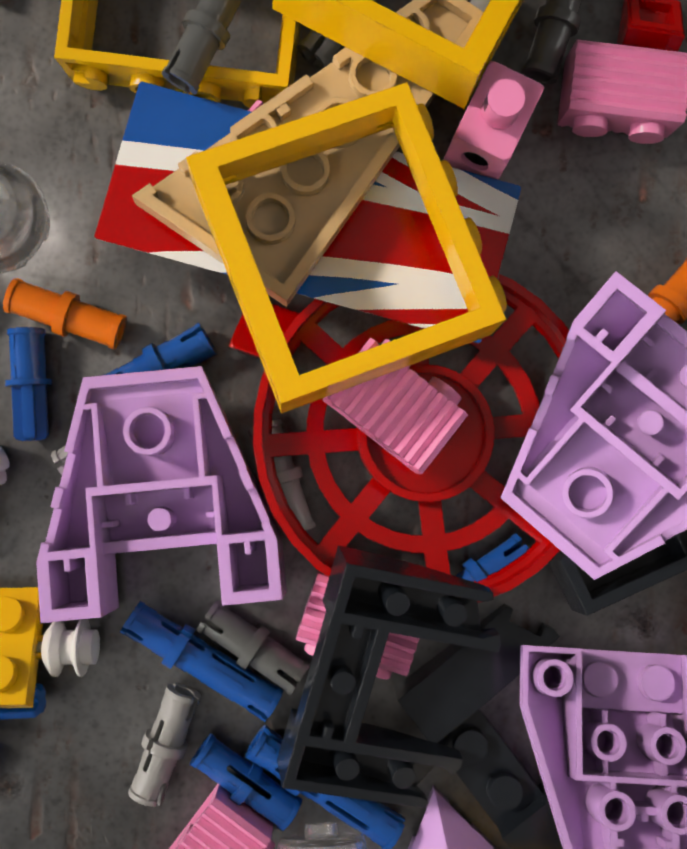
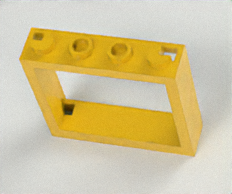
(405, 45)
(99, 69)
(438, 188)

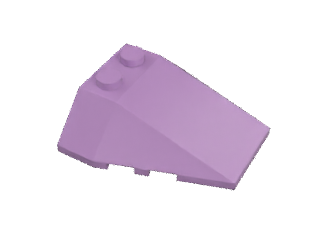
(610, 435)

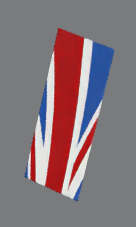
(379, 261)

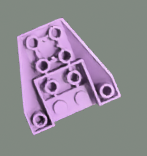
(609, 744)

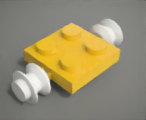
(24, 645)

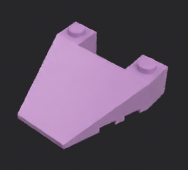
(153, 472)

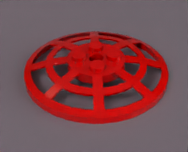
(452, 471)

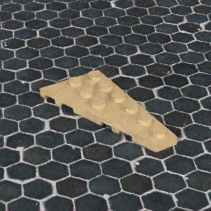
(303, 205)

